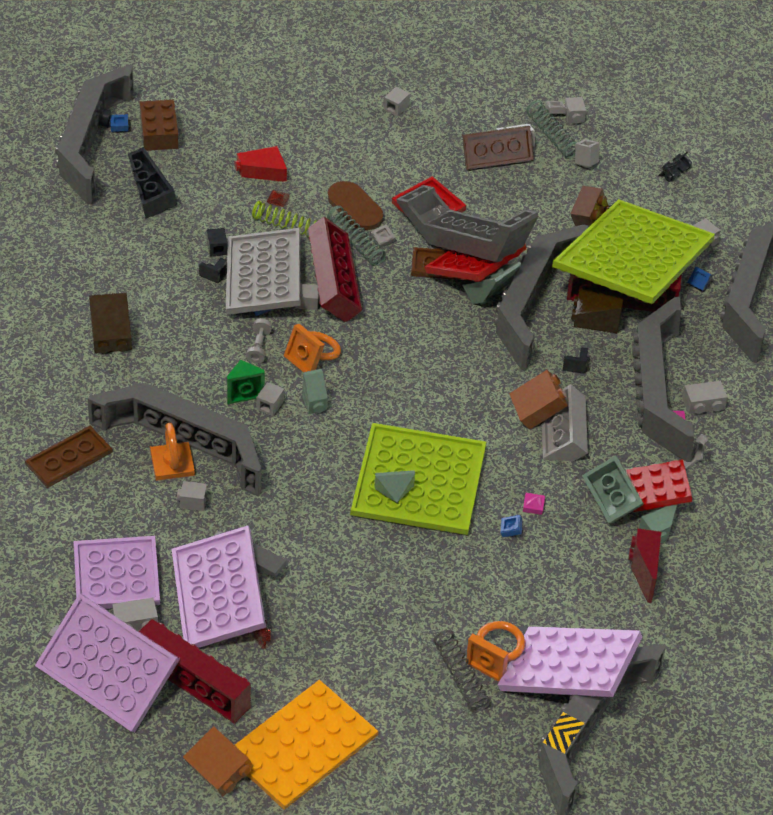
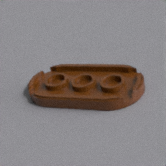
(356, 203)

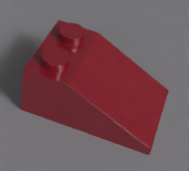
(645, 560)

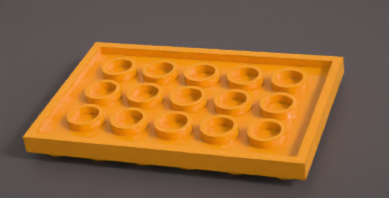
(304, 743)

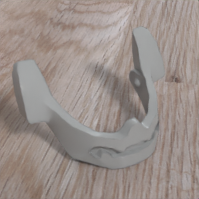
(697, 453)

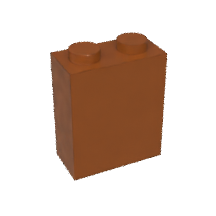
(538, 399)
(218, 761)

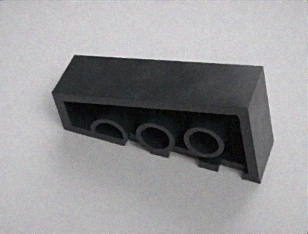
(152, 186)

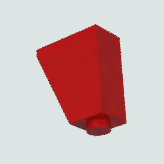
(262, 164)

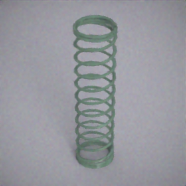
(536, 113)
(350, 228)

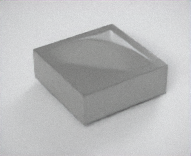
(555, 107)
(383, 236)

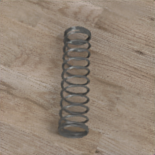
(473, 709)

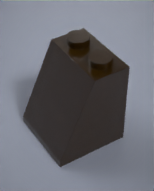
(598, 309)
(110, 323)

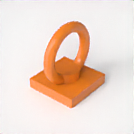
(306, 349)
(172, 459)
(490, 658)

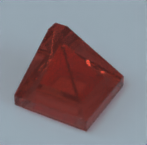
(278, 198)

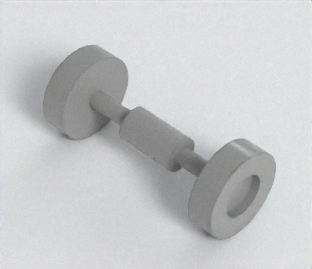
(260, 327)

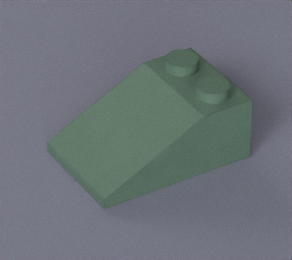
(492, 284)
(613, 489)

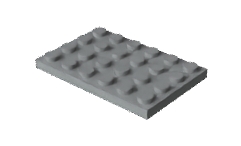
(263, 271)

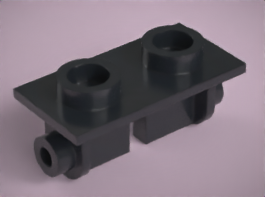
(679, 163)

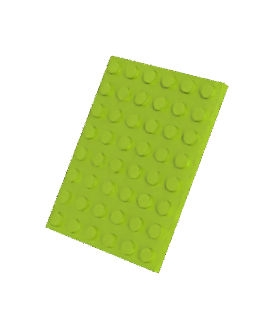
(634, 251)

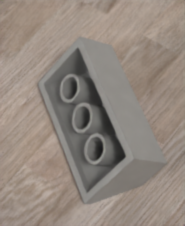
(566, 431)

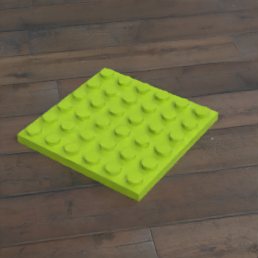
(444, 480)

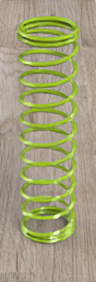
(259, 213)

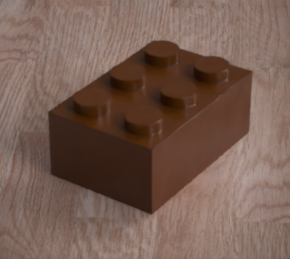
(159, 125)

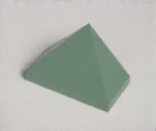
(394, 484)

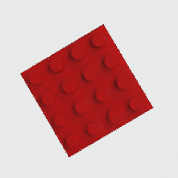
(465, 266)

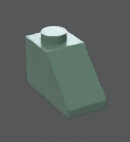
(314, 391)
(659, 521)

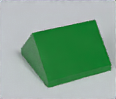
(244, 382)

